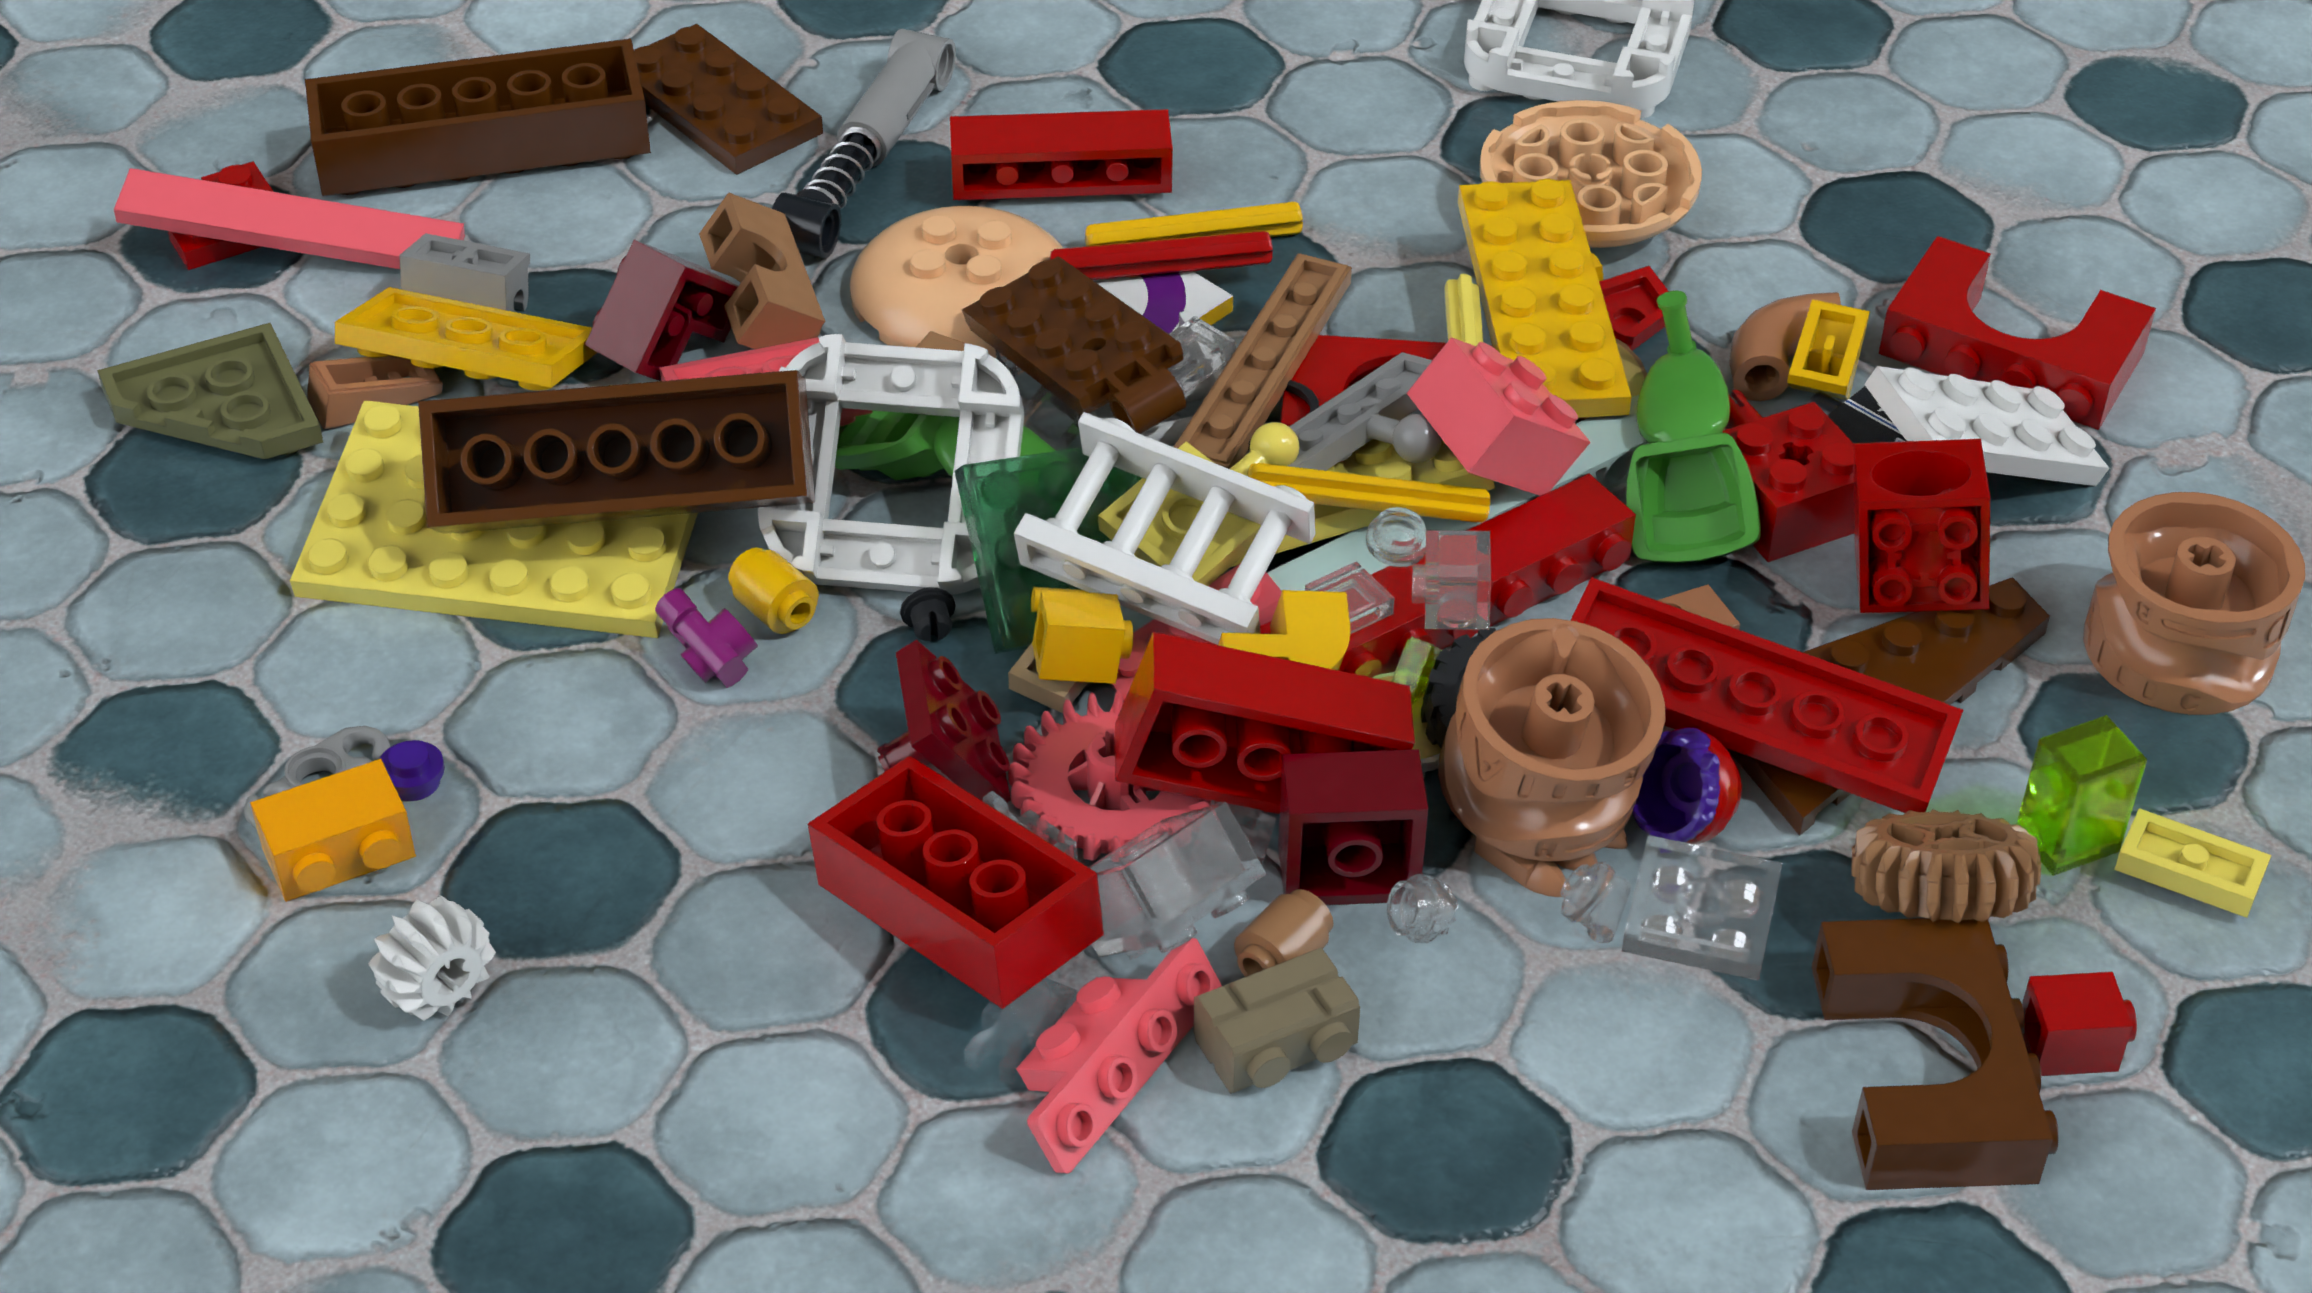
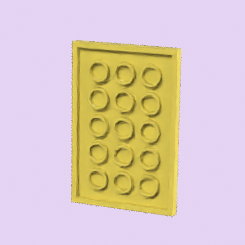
(377, 549)

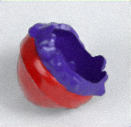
(1688, 788)

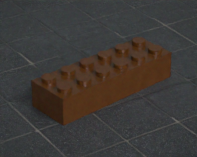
(476, 117)
(616, 452)

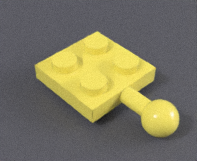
(1269, 444)

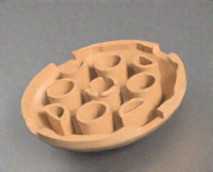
(1622, 170)
(938, 263)

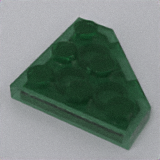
(993, 504)

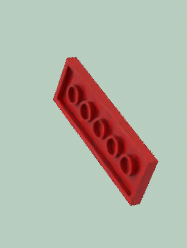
(1782, 701)

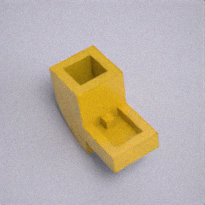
(1304, 629)

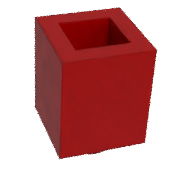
(2077, 1023)

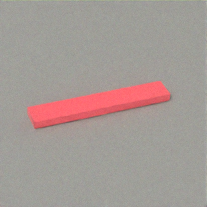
(273, 219)

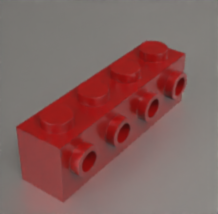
(1061, 154)

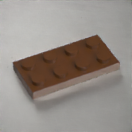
(722, 99)

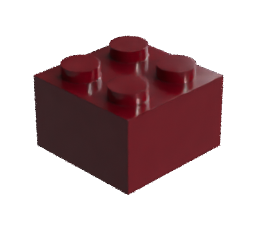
(1351, 823)

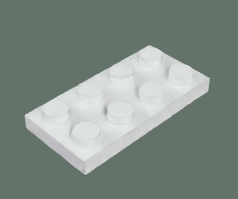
(2019, 427)

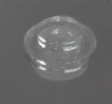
(1397, 537)

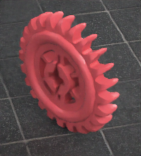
(1083, 758)

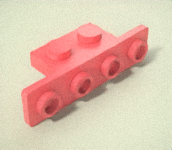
(1109, 1050)

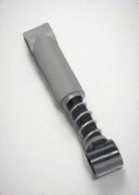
(912, 70)

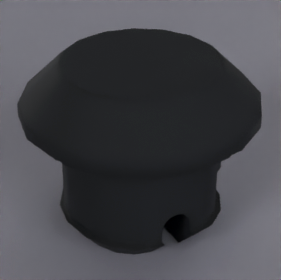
(929, 613)

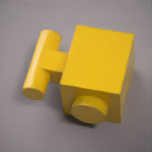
(1079, 635)

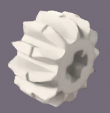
(432, 958)

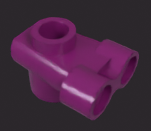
(710, 646)

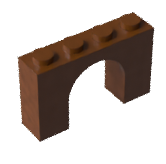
(1955, 978)

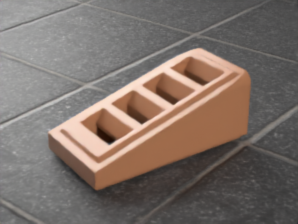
(342, 386)

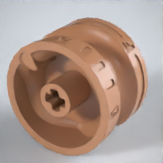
(2193, 603)
(1550, 739)

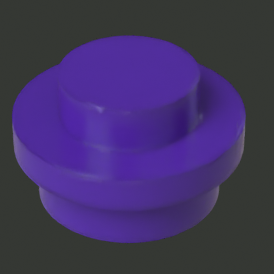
(414, 768)

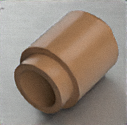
(1283, 931)

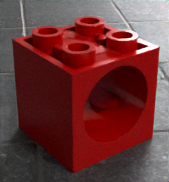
(1921, 526)

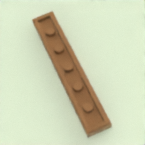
(1266, 359)

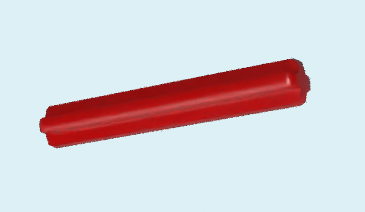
(1169, 255)

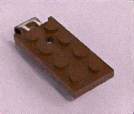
(1082, 344)

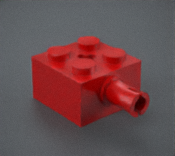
(1799, 475)

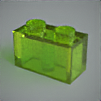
(2081, 793)

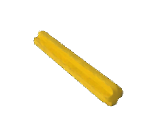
(1276, 219)
(1378, 492)

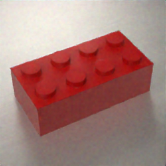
(1221, 717)
(957, 880)

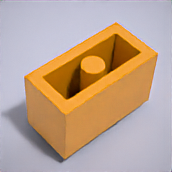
(333, 829)

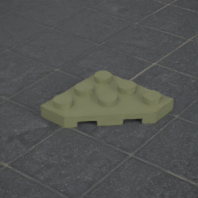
(217, 393)

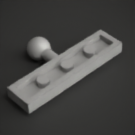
(1368, 411)

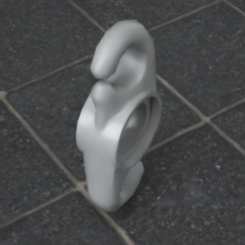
(328, 756)

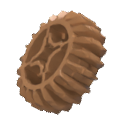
(1946, 865)

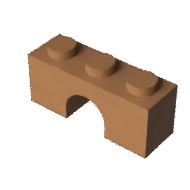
(774, 292)

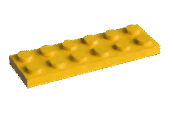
(1544, 290)

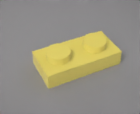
(2192, 862)

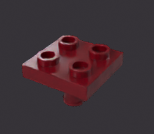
(948, 725)

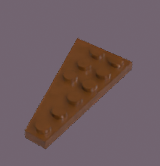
(1922, 652)

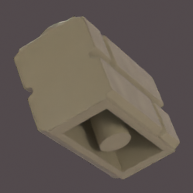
(1277, 1021)

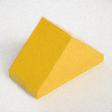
(1828, 349)

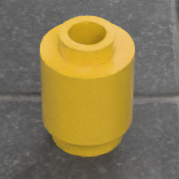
(773, 590)

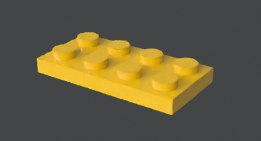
(465, 337)

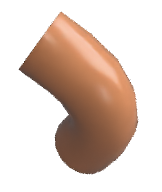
(1766, 342)

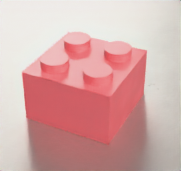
(1499, 416)

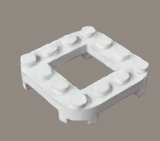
(1638, 79)
(903, 381)

